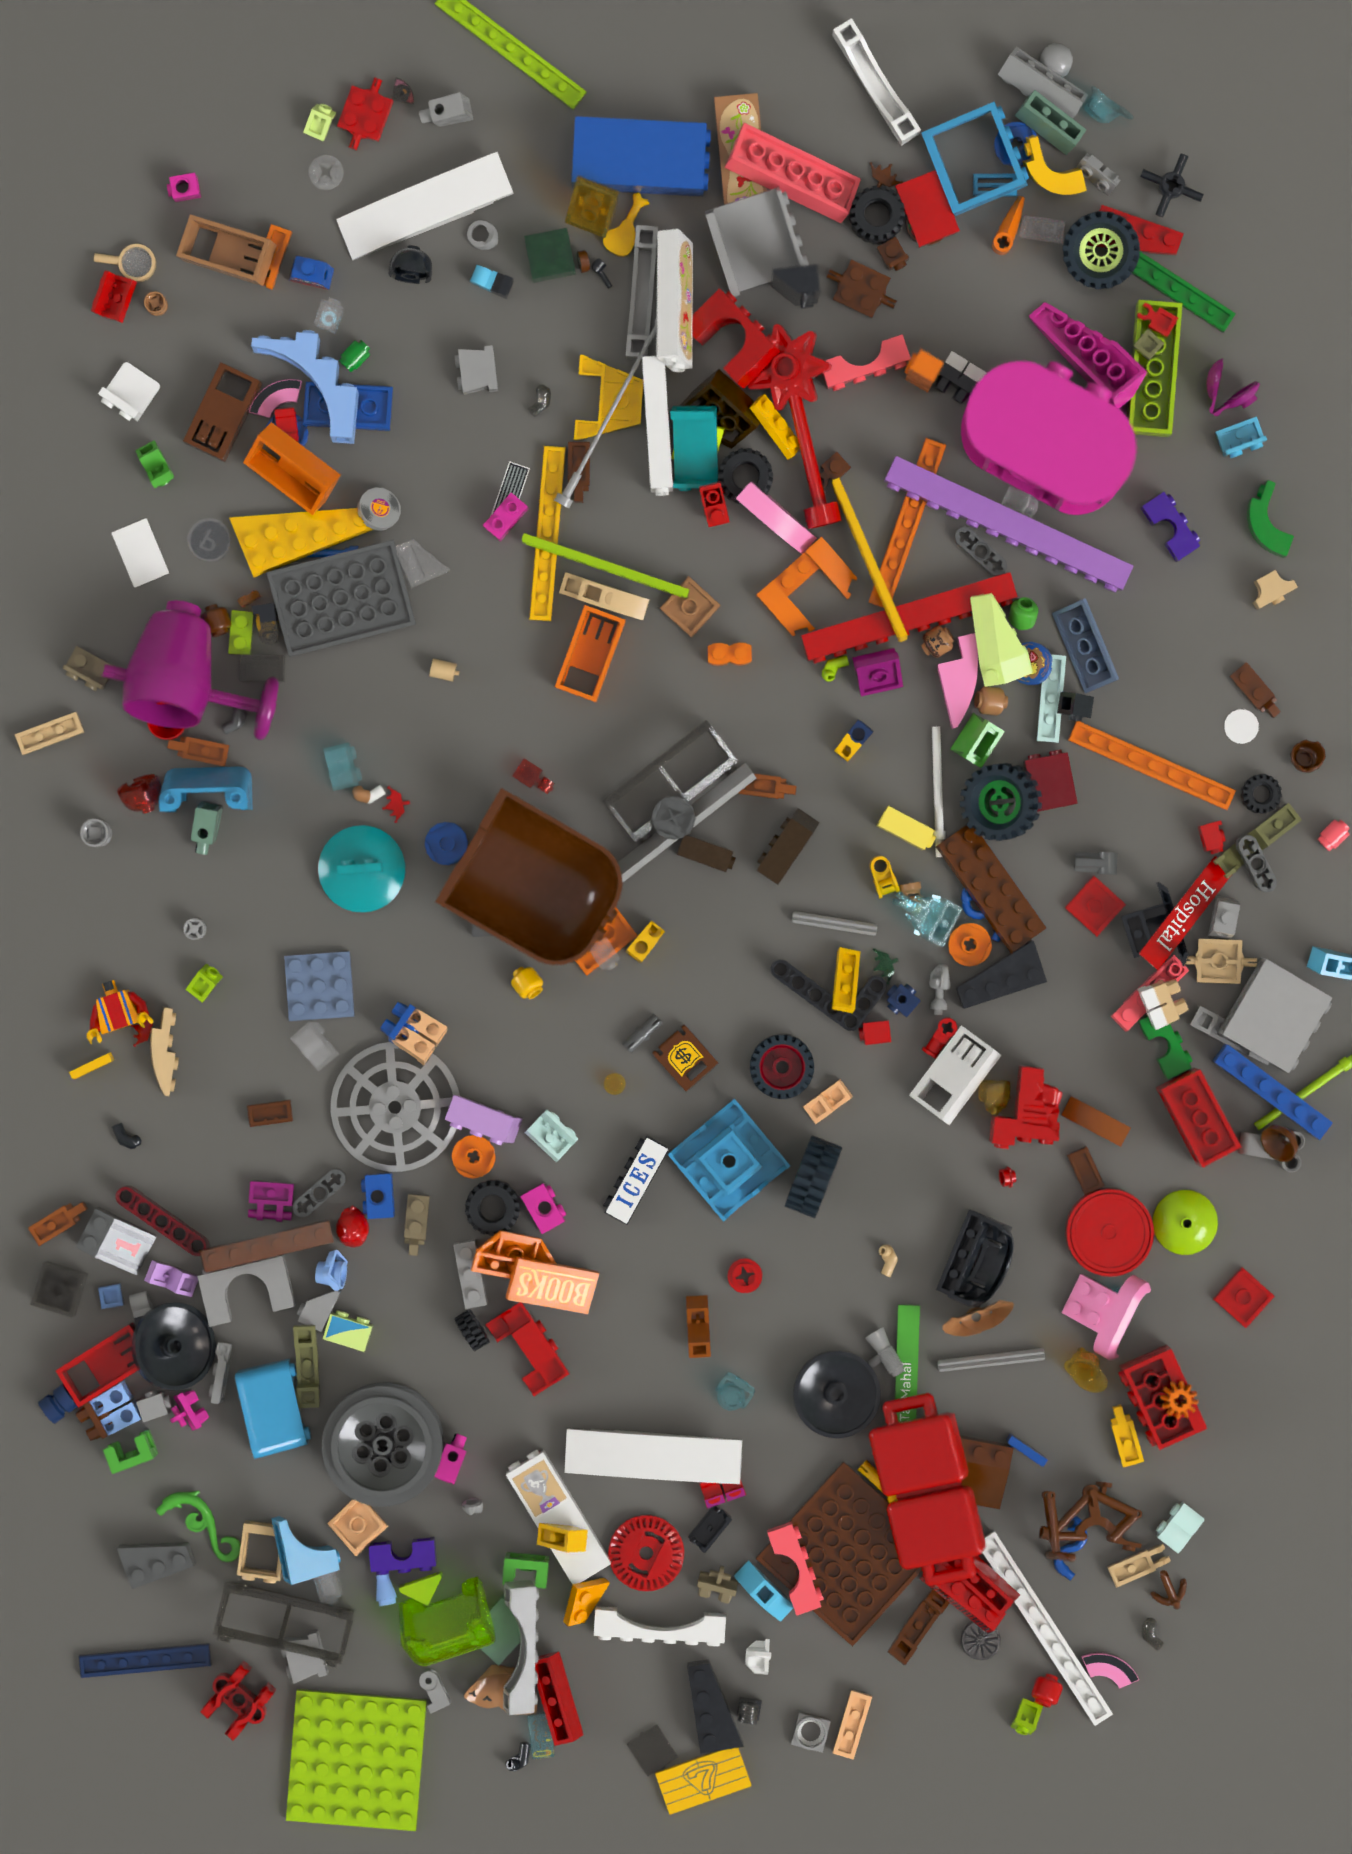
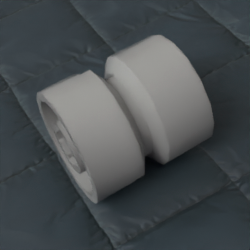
(96, 833)

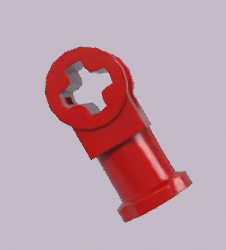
(940, 1038)

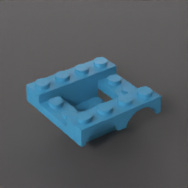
(703, 1153)

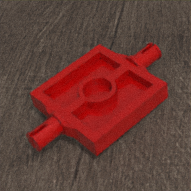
(365, 113)

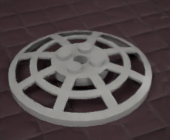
(383, 1117)

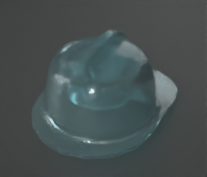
(1103, 108)

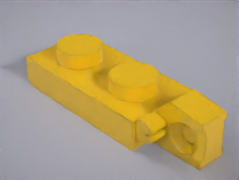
(1126, 1438)

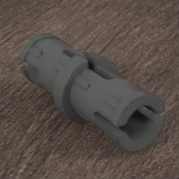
(642, 1033)

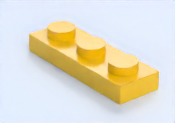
(775, 426)
(846, 980)

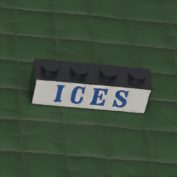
(636, 1179)

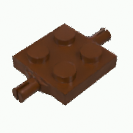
(861, 288)

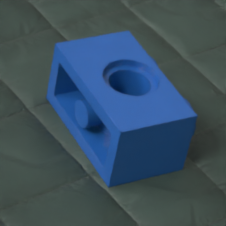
(380, 1182)

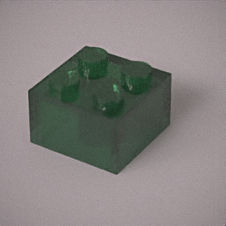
(550, 255)

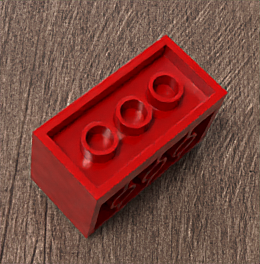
(1198, 1117)
(1165, 1369)

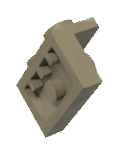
(87, 667)

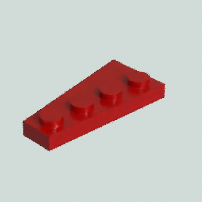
(1151, 236)

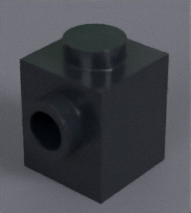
(1075, 705)

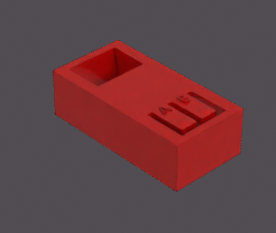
(105, 1364)

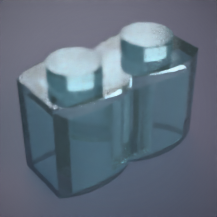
(342, 766)

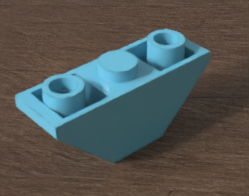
(763, 1591)

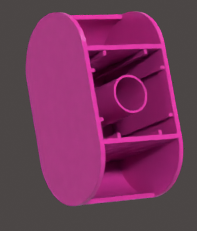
(1049, 436)

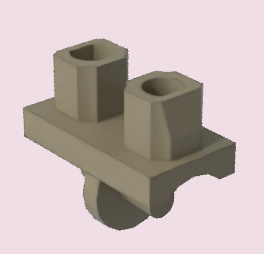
(718, 1582)

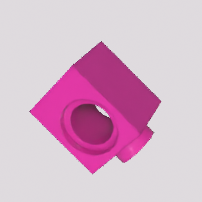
(193, 190)

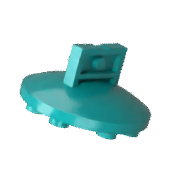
(361, 868)

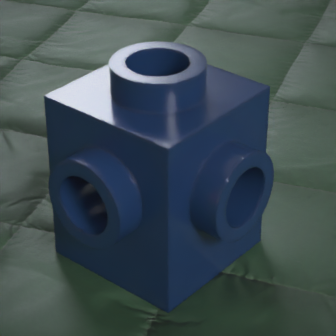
(908, 1005)

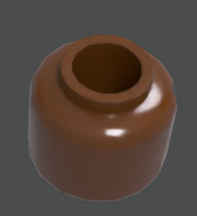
(217, 619)

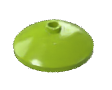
(1169, 1220)

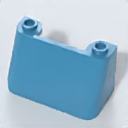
(233, 781)
(271, 1408)

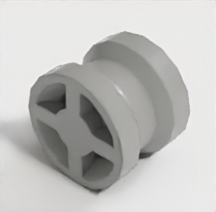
(192, 926)

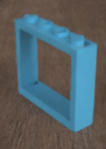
(1013, 153)

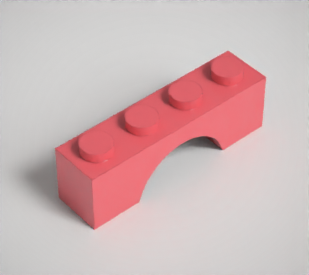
(892, 354)
(785, 1542)

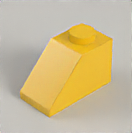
(562, 1537)

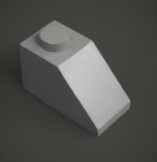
(318, 1309)

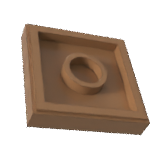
(693, 611)

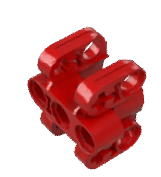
(227, 1694)

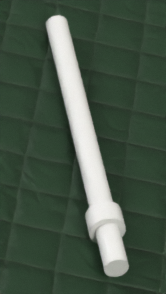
(937, 783)

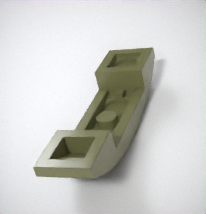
(307, 1366)

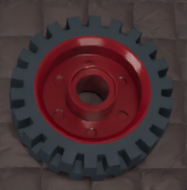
(778, 1049)

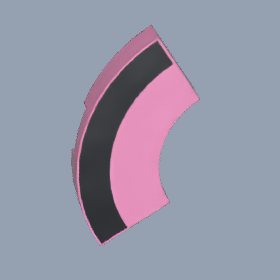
(274, 396)
(1110, 1666)

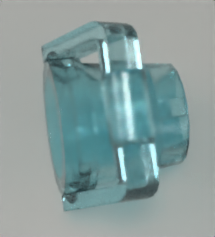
(732, 1394)

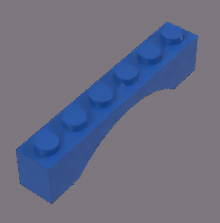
(1272, 1091)

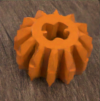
(1174, 1393)

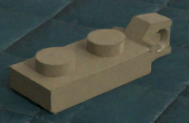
(416, 1221)

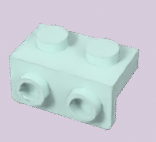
(551, 1135)

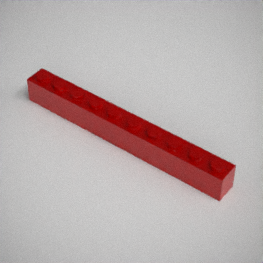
(913, 615)

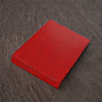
(927, 208)

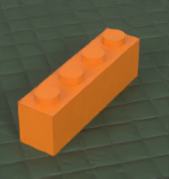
(923, 370)

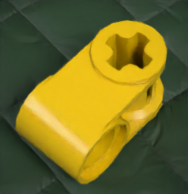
(883, 878)

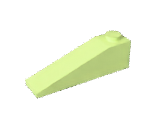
(999, 649)

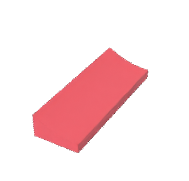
(800, 174)

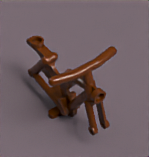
(1091, 1496)

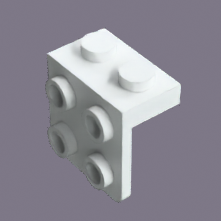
(130, 392)

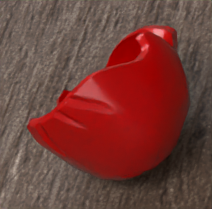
(352, 1227)

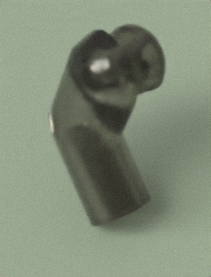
(1148, 1633)

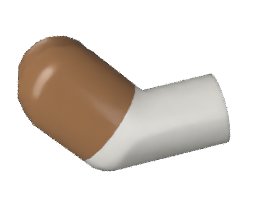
(367, 796)

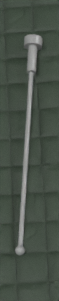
(564, 498)

